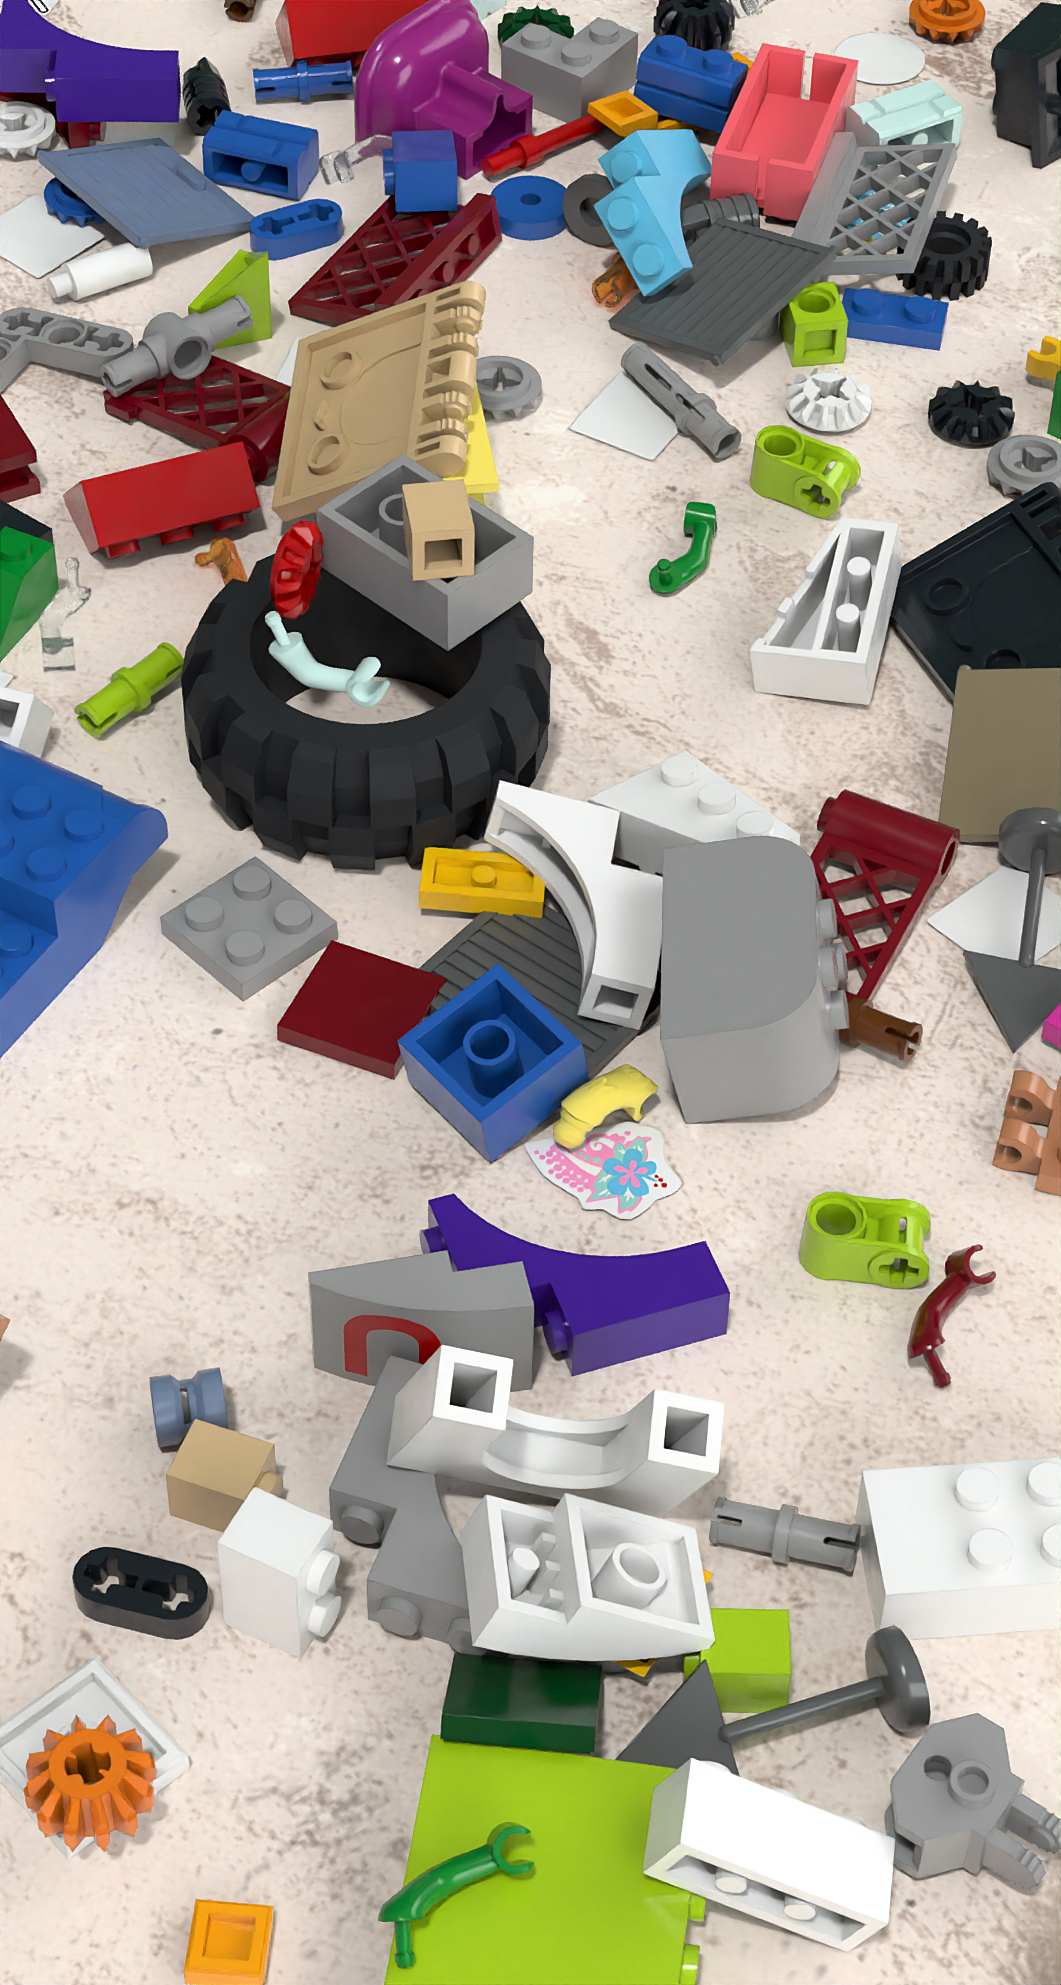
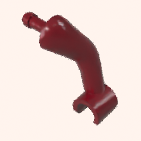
(929, 1318)

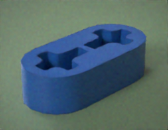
(296, 229)

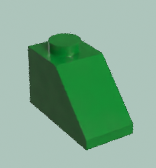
(26, 584)

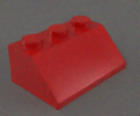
(335, 28)
(164, 500)

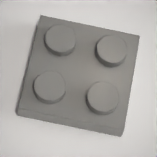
(249, 928)

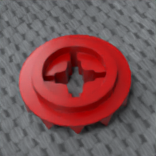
(296, 569)

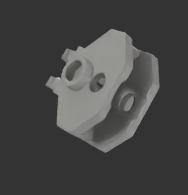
(960, 1800)

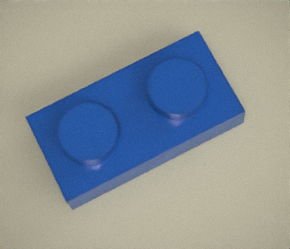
(895, 318)

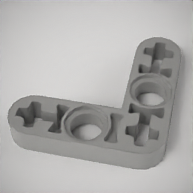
(37, 336)

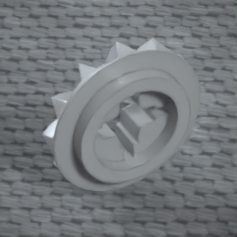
(518, 378)
(1035, 452)

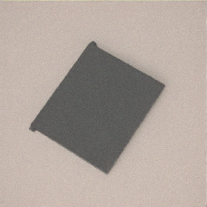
(729, 294)
(543, 960)

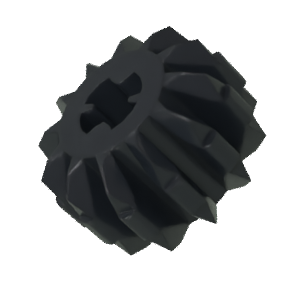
(699, 22)

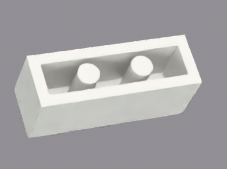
(769, 1855)

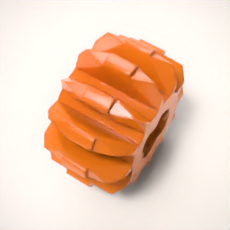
(82, 1810)

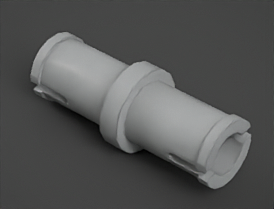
(785, 1533)

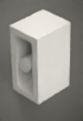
(279, 1573)

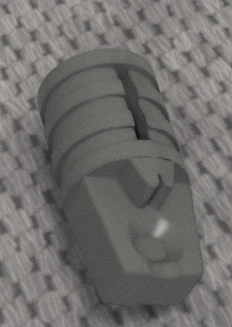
(702, 215)

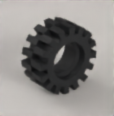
(951, 259)

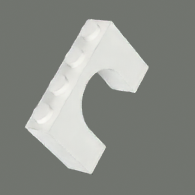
(460, 1426)

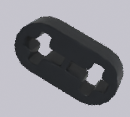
(141, 1593)

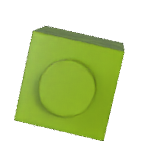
(747, 1659)

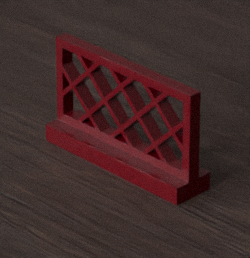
(447, 259)

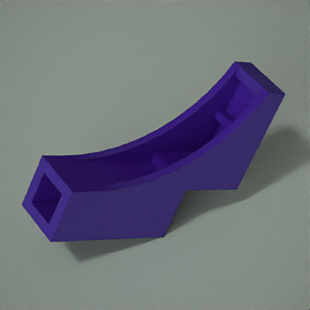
(85, 76)
(592, 1304)

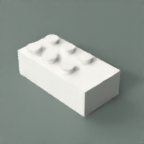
(963, 1547)

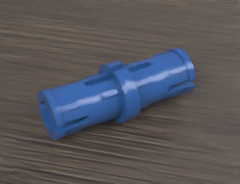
(303, 81)

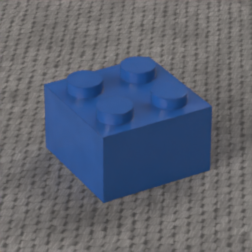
(493, 1062)

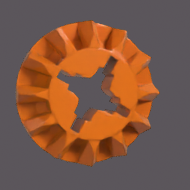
(960, 19)

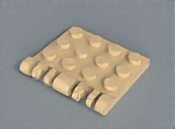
(378, 393)

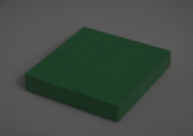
(522, 1703)

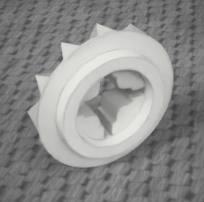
(25, 128)
(830, 412)

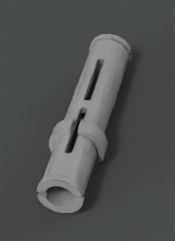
(713, 431)

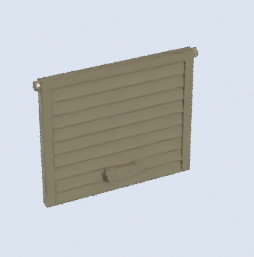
(1001, 748)

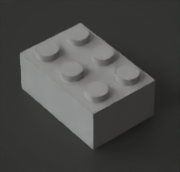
(369, 554)

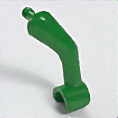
(702, 523)
(443, 1879)

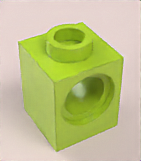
(814, 326)

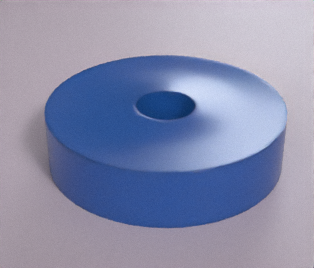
(530, 207)

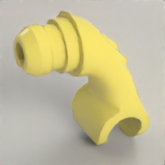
(589, 1104)

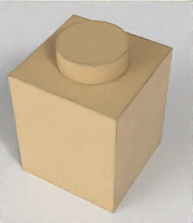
(438, 529)
(217, 1473)

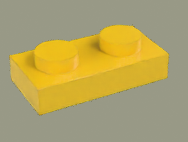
(479, 883)

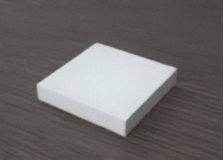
(91, 1695)

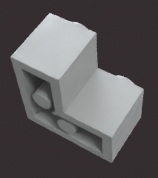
(573, 71)

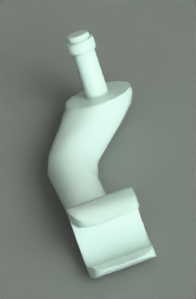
(298, 661)

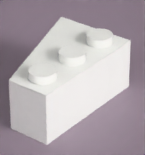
(836, 620)
(681, 806)

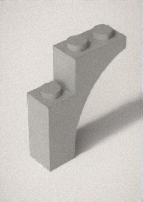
(419, 1570)

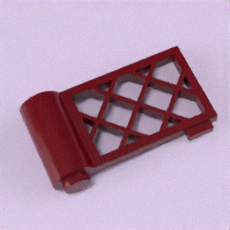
(258, 424)
(883, 848)

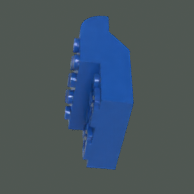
(62, 878)

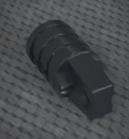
(204, 96)

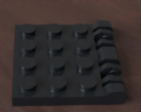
(988, 593)

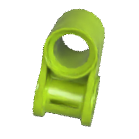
(797, 472)
(862, 1236)

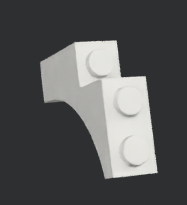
(608, 905)

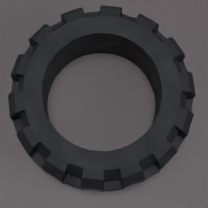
(351, 785)

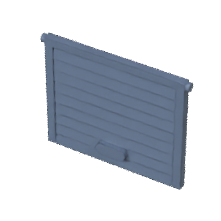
(147, 191)

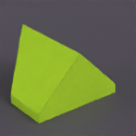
(244, 276)

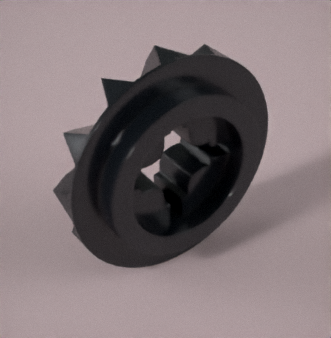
(954, 417)

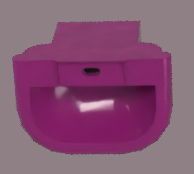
(436, 76)

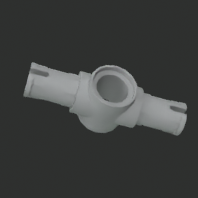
(176, 345)

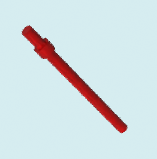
(530, 148)

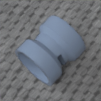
(204, 1401)

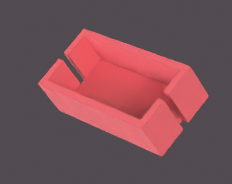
(775, 136)

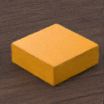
(228, 1943)

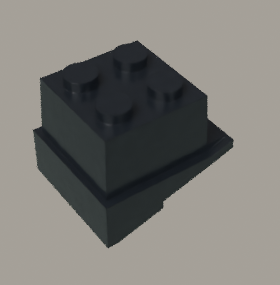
(1030, 84)

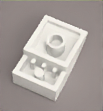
(583, 1582)

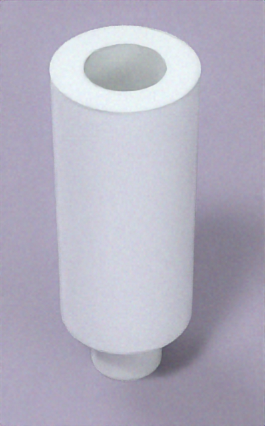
(101, 271)

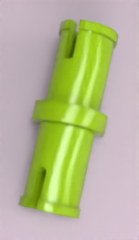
(130, 690)

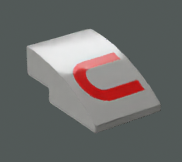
(415, 1307)

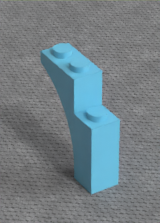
(643, 211)

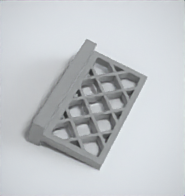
(835, 204)

